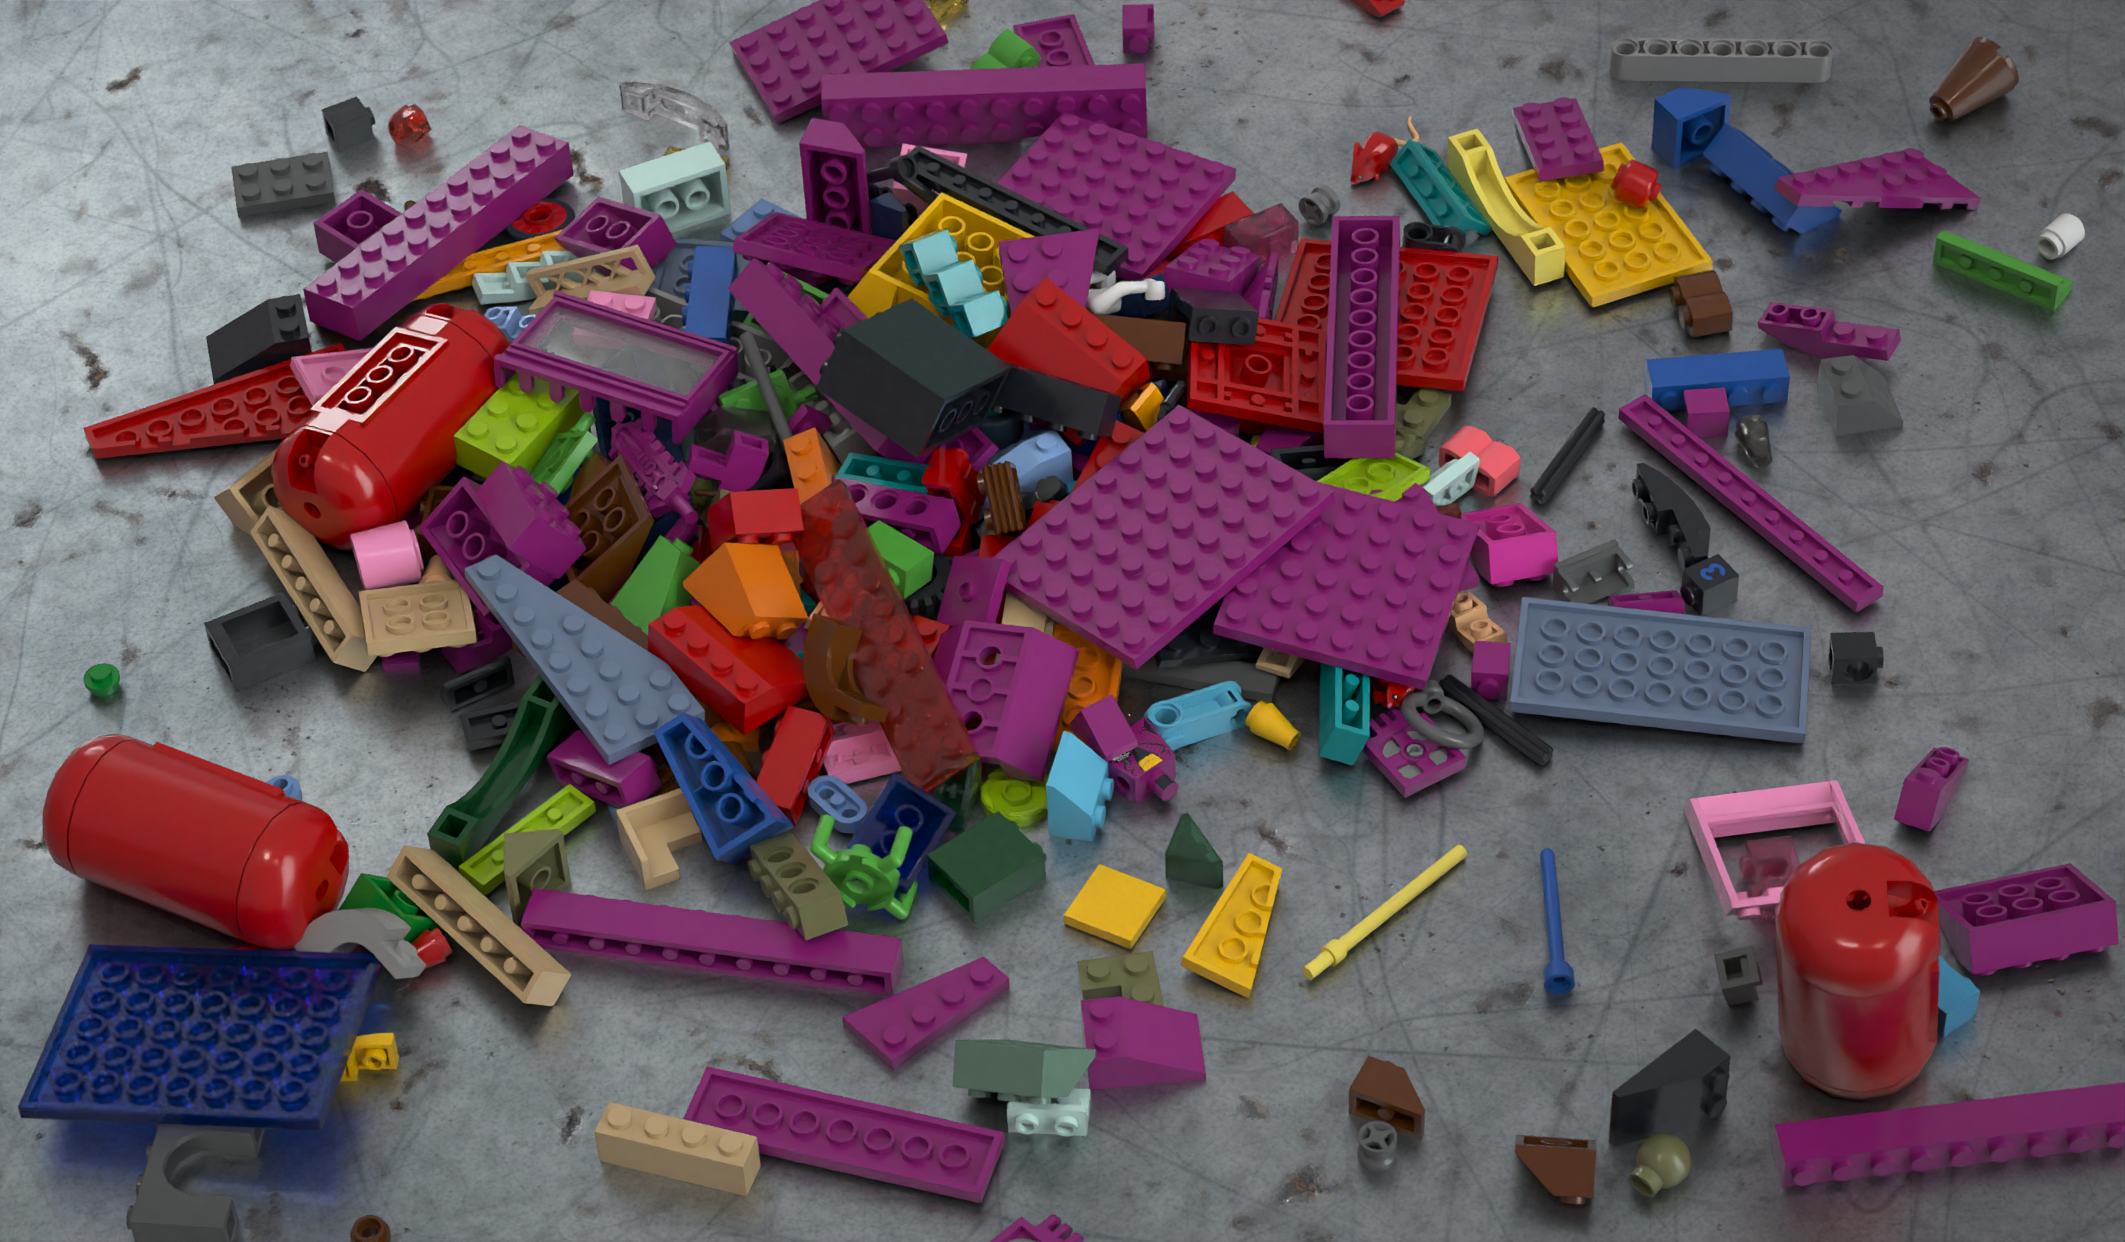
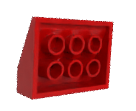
(1067, 341)
(732, 674)

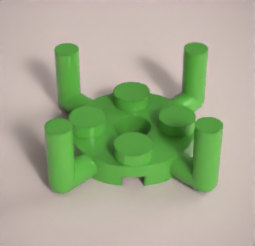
(875, 875)

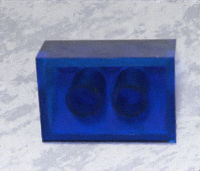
(900, 806)

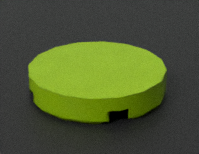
(1014, 798)

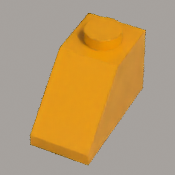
(1142, 407)

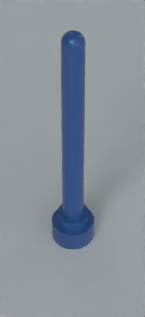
(1558, 974)

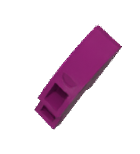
(1819, 335)

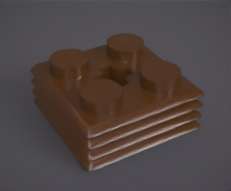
(1004, 496)

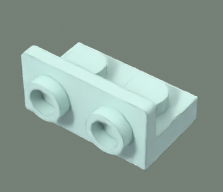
(1452, 479)
(1063, 1117)

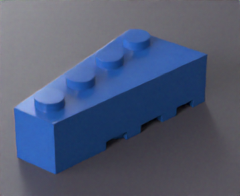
(719, 789)

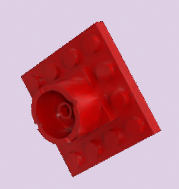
(1265, 382)

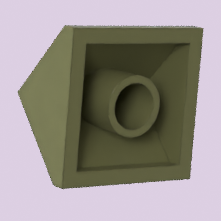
(532, 862)

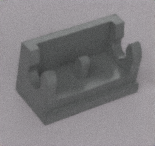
(1593, 574)

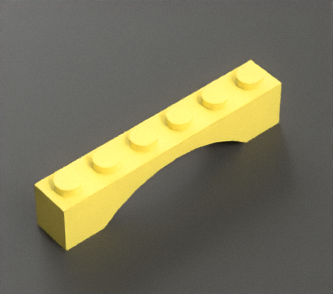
(1531, 245)

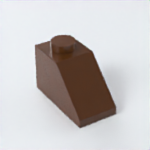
(1387, 1095)

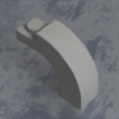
(371, 927)

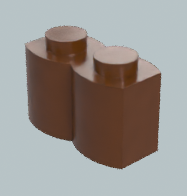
(1701, 303)

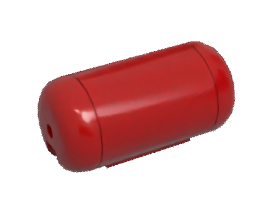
(388, 426)
(195, 840)
(1858, 971)

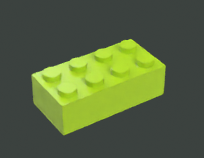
(515, 427)

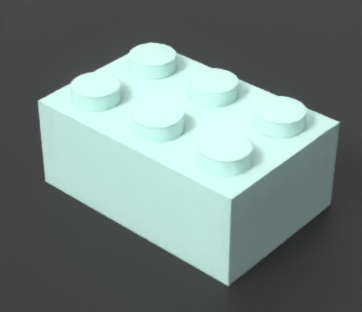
(680, 187)

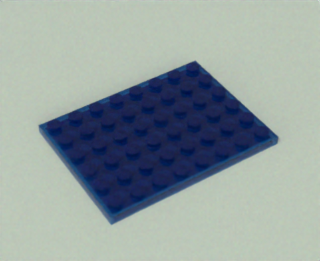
(202, 1037)

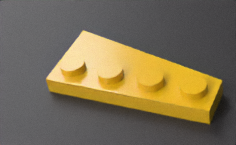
(1235, 930)

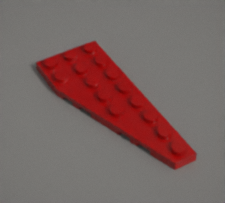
(235, 411)

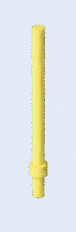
(1336, 950)

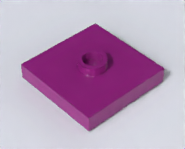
(973, 590)

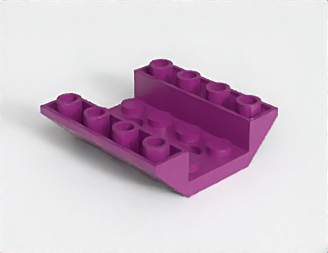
(1014, 697)

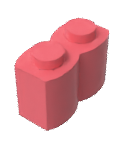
(1497, 464)

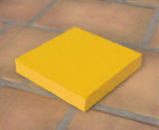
(1114, 906)

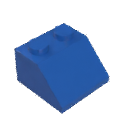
(1687, 123)

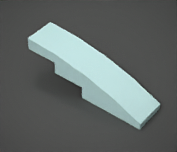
(513, 284)

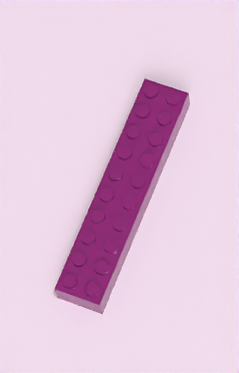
(982, 103)
(438, 232)
(1362, 338)

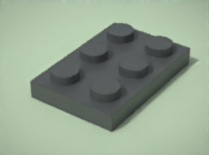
(283, 184)

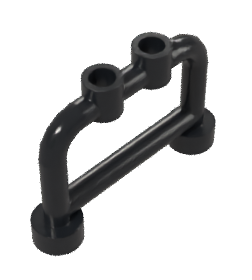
(904, 171)

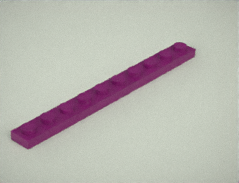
(1751, 503)

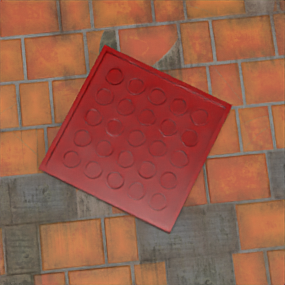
(1439, 308)

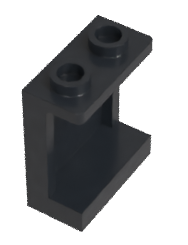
(1214, 315)

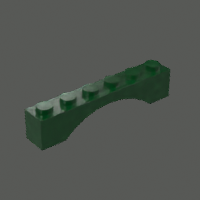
(471, 819)

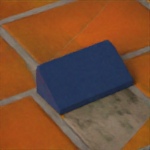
(888, 217)

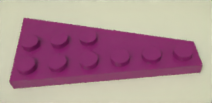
(1888, 179)
(1060, 257)

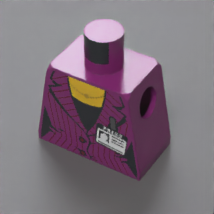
(1145, 768)

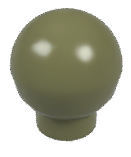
(1660, 1164)

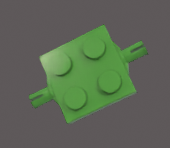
(750, 397)
(565, 455)

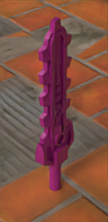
(665, 481)

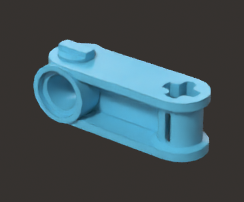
(1199, 714)

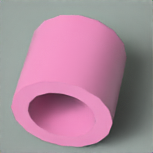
(387, 556)

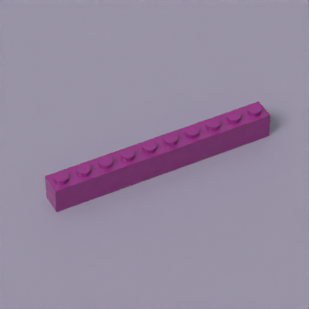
(712, 942)
(1950, 1134)

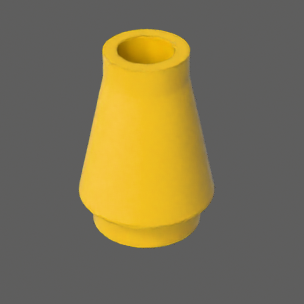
(1271, 724)

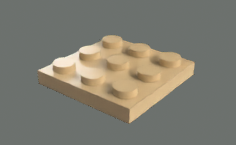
(416, 618)

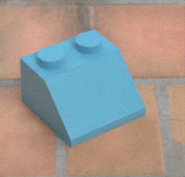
(1077, 790)

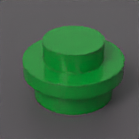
(102, 679)

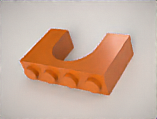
(810, 463)

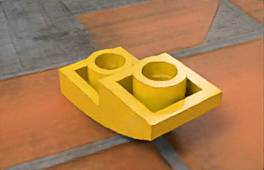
(372, 1053)

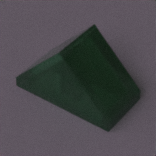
(961, 794)
(1191, 856)

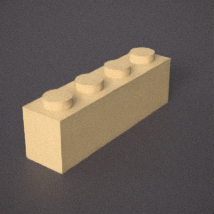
(677, 1148)

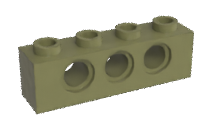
(797, 885)

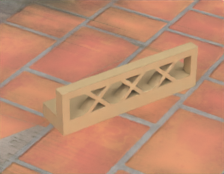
(620, 281)

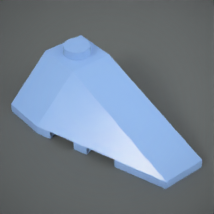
(1036, 459)

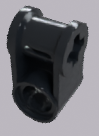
(1433, 237)

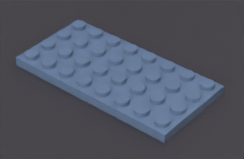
(1662, 670)

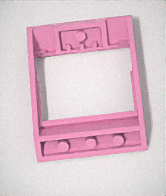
(1761, 812)

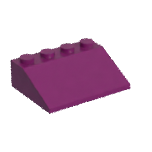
(2026, 919)

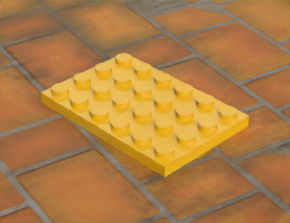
(1608, 243)

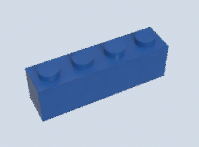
(708, 298)
(1746, 376)

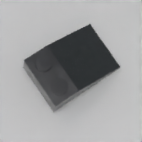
(259, 338)
(1672, 1091)

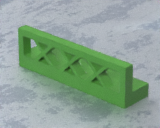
(2001, 271)

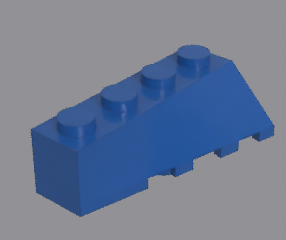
(1756, 173)

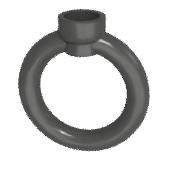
(1432, 701)

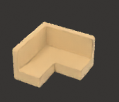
(653, 831)

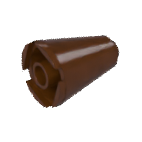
(1973, 81)

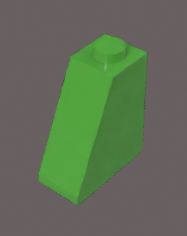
(657, 583)

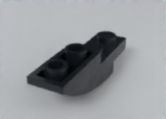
(1672, 514)

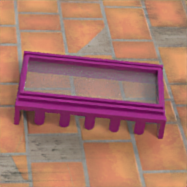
(620, 361)

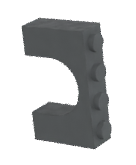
(177, 1216)

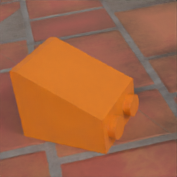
(748, 591)

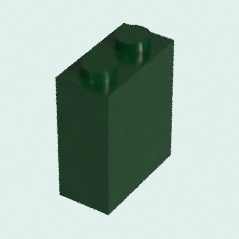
(987, 866)

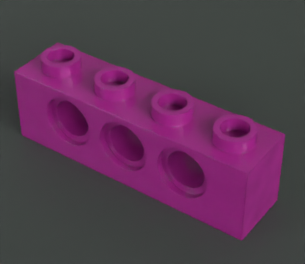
(919, 516)

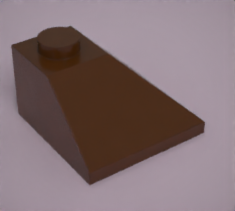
(1561, 1165)

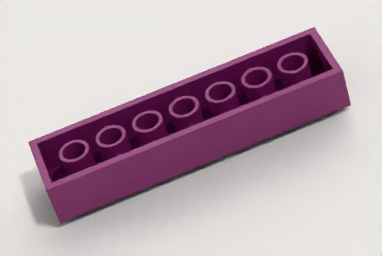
(803, 334)

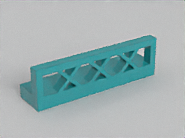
(1437, 189)

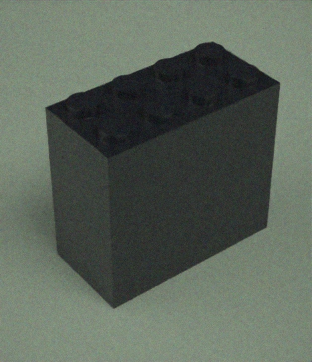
(912, 377)

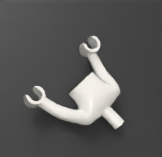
(1108, 299)

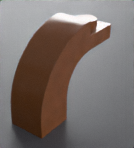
(829, 672)

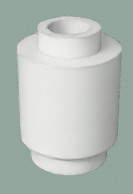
(2060, 236)

